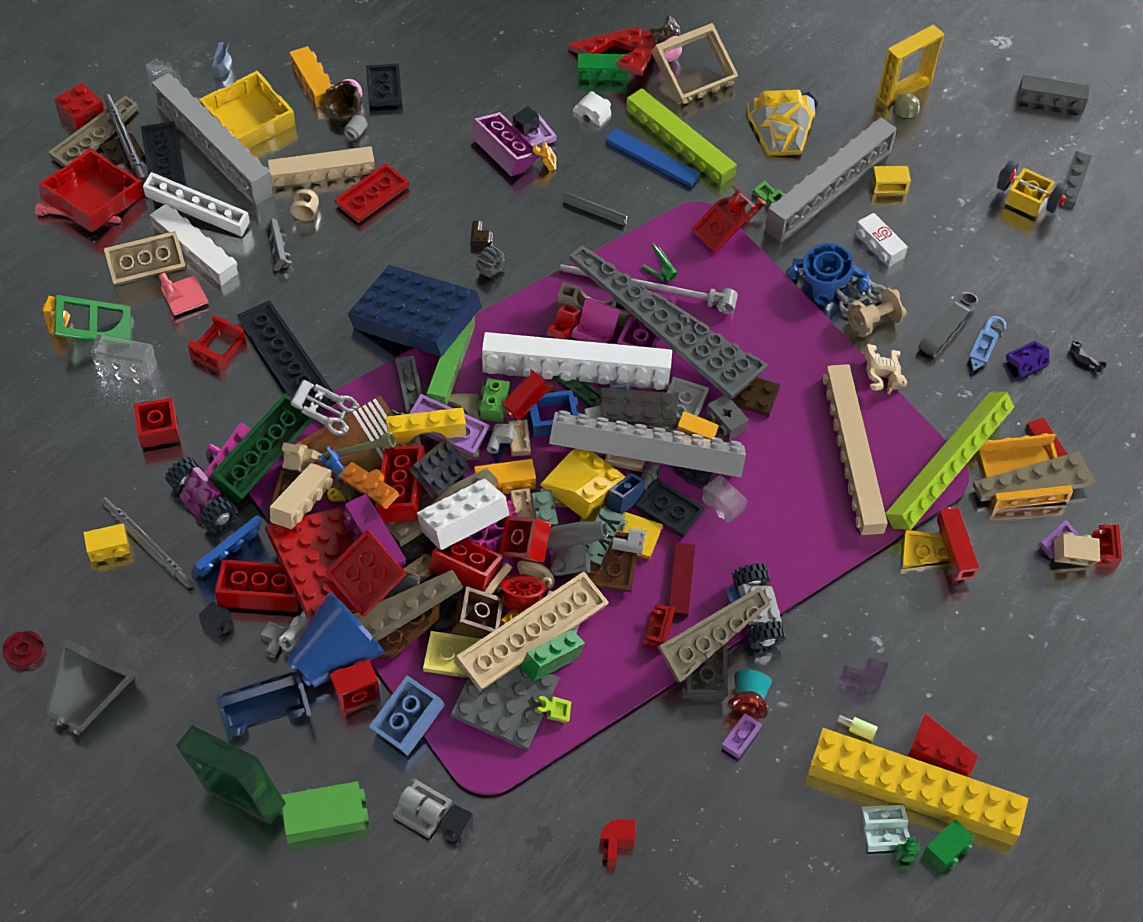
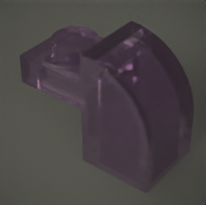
(868, 680)

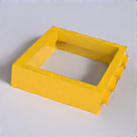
(889, 87)

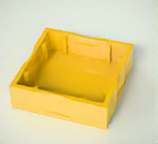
(250, 110)

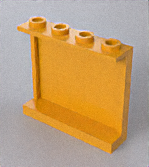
(1015, 453)

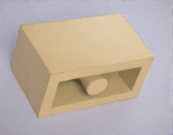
(1076, 549)

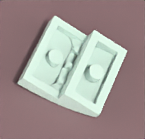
(884, 827)

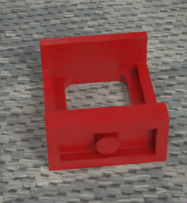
(200, 351)

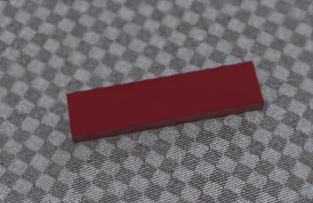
(682, 578)

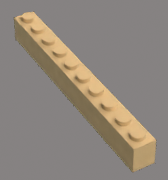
(855, 450)

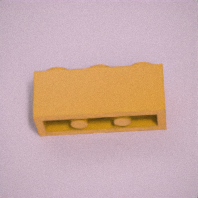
(512, 475)

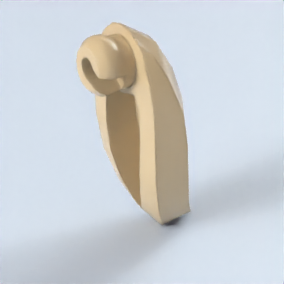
(537, 570)

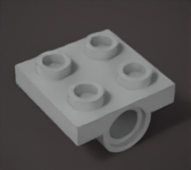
(421, 808)

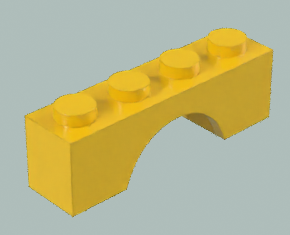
(446, 422)

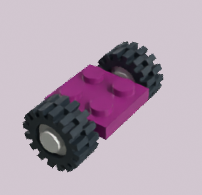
(201, 495)

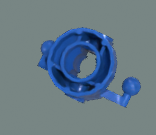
(827, 269)

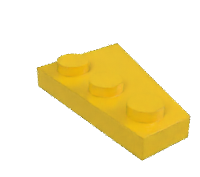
(923, 549)

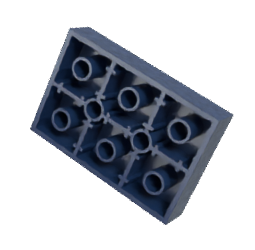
(415, 310)

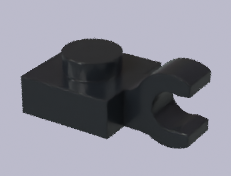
(696, 477)

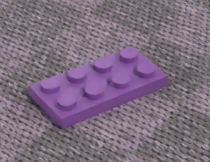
(475, 428)

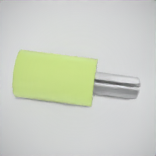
(859, 727)

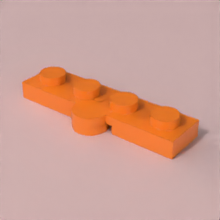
(369, 484)

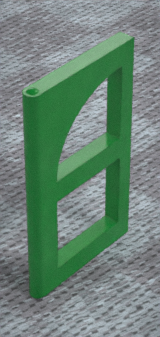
(121, 331)

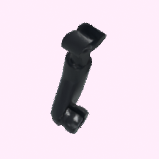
(1081, 357)

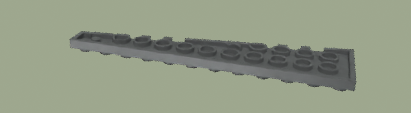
(704, 350)

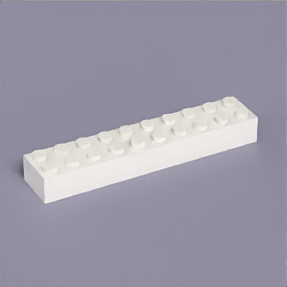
(576, 359)

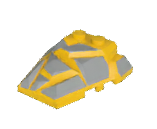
(782, 120)

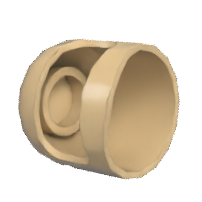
(304, 205)

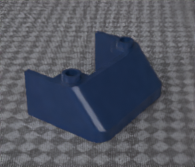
(262, 702)

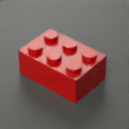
(471, 563)

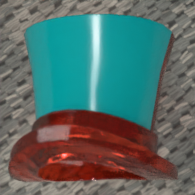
(750, 693)

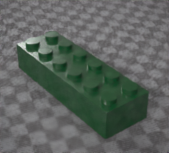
(259, 450)

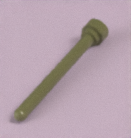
(385, 441)

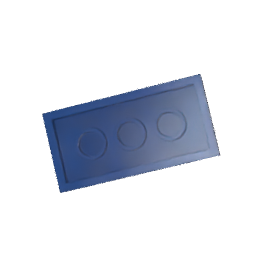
(232, 543)

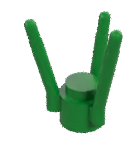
(667, 270)

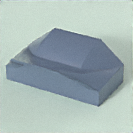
(222, 61)

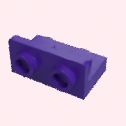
(1029, 358)

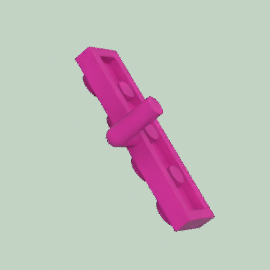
(239, 433)

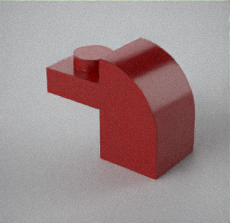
(565, 322)
(617, 834)

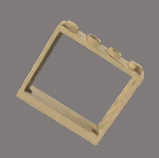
(719, 50)

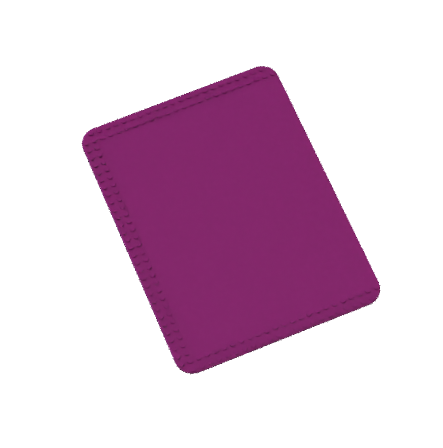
(791, 476)

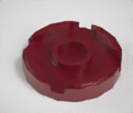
(23, 650)

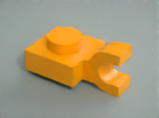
(547, 156)

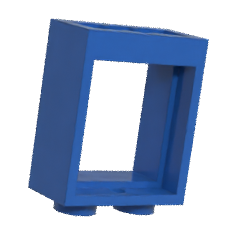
(550, 399)

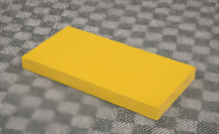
(652, 530)

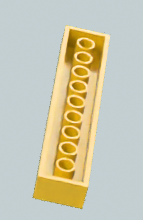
(918, 786)

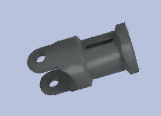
(650, 474)

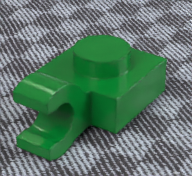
(908, 851)

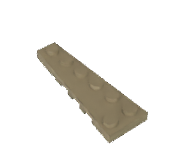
(91, 134)
(1051, 473)
(408, 530)
(407, 605)
(700, 641)

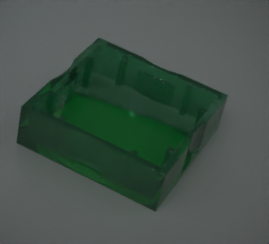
(231, 774)

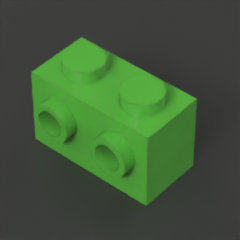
(491, 406)

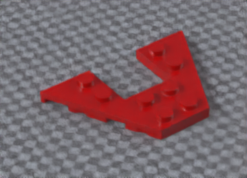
(632, 39)

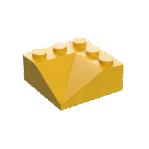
(582, 481)

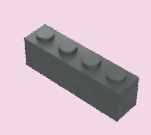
(1053, 92)

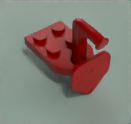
(725, 219)

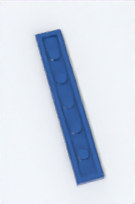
(653, 157)

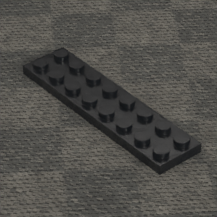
(282, 351)

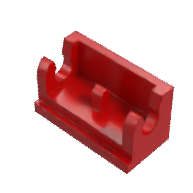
(1109, 545)
(659, 626)

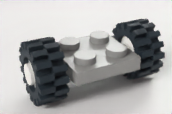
(768, 626)

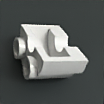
(594, 107)

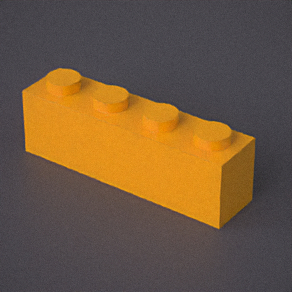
(311, 74)

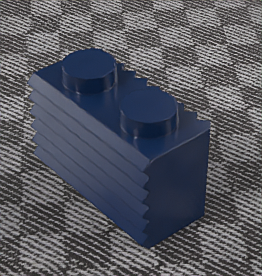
(625, 493)

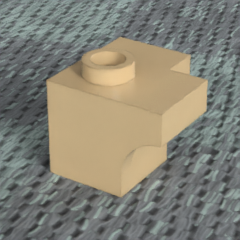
(298, 457)

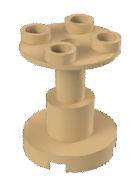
(862, 317)

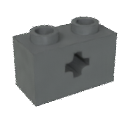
(728, 417)

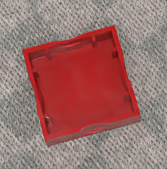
(91, 190)

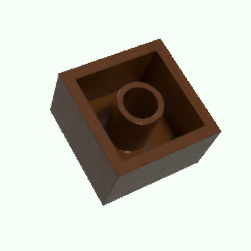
(477, 613)

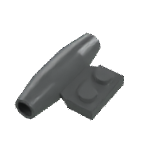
(569, 548)

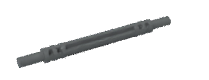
(124, 137)
(147, 543)

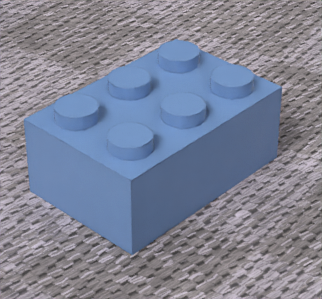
(407, 715)

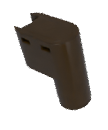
(479, 237)

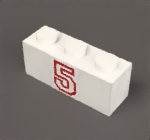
(881, 239)

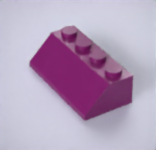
(503, 143)

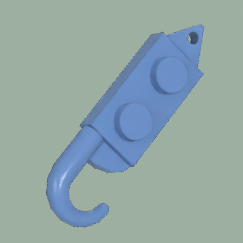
(985, 343)

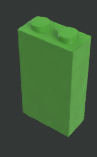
(324, 812)

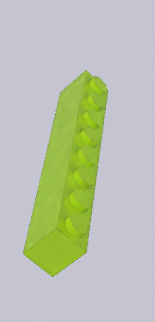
(681, 137)

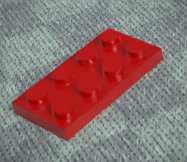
(372, 192)

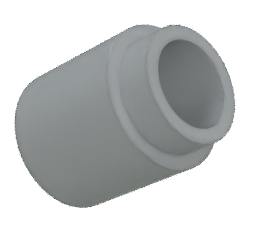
(355, 127)

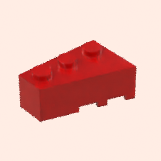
(941, 749)

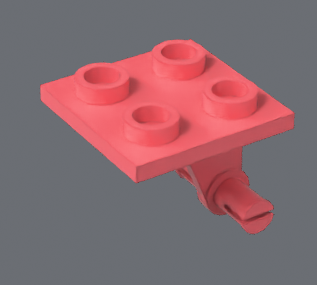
(183, 294)

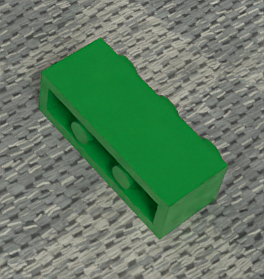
(600, 67)
(552, 655)

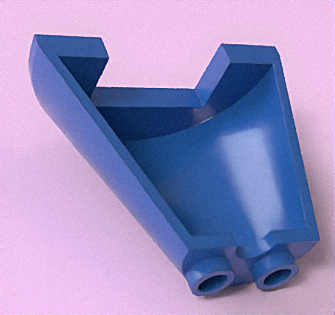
(331, 642)

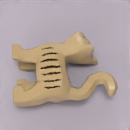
(883, 367)

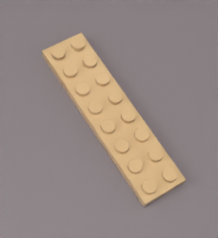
(543, 621)

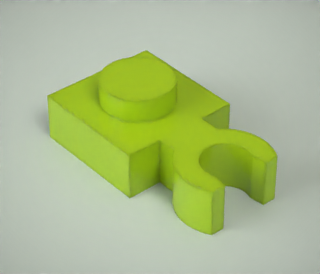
(556, 708)

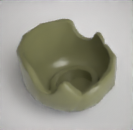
(906, 105)

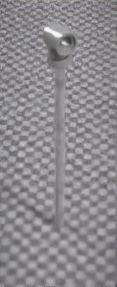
(724, 301)

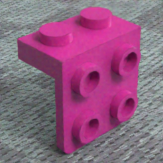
(596, 322)

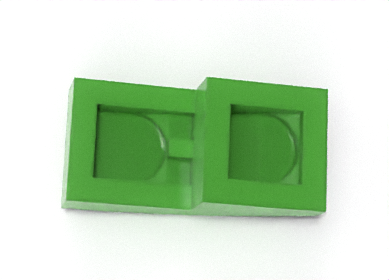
(767, 193)

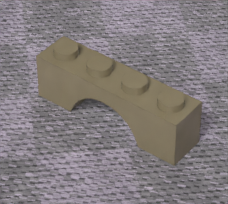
(575, 297)

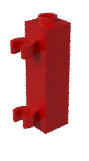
(957, 544)

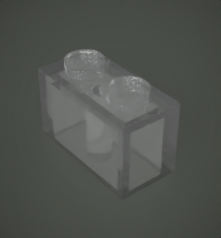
(724, 499)

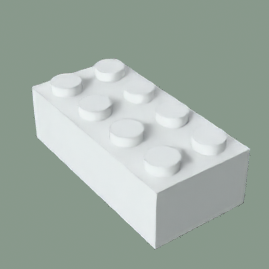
(463, 514)

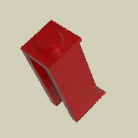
(525, 396)

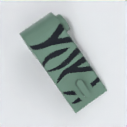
(615, 523)

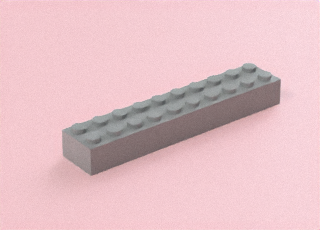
(213, 139)
(829, 179)
(648, 444)

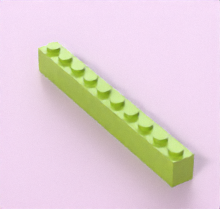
(949, 460)

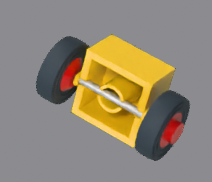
(1030, 190)

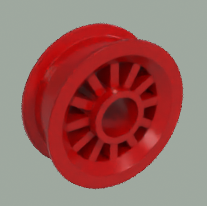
(521, 591)

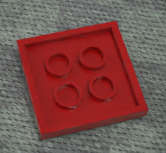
(365, 573)

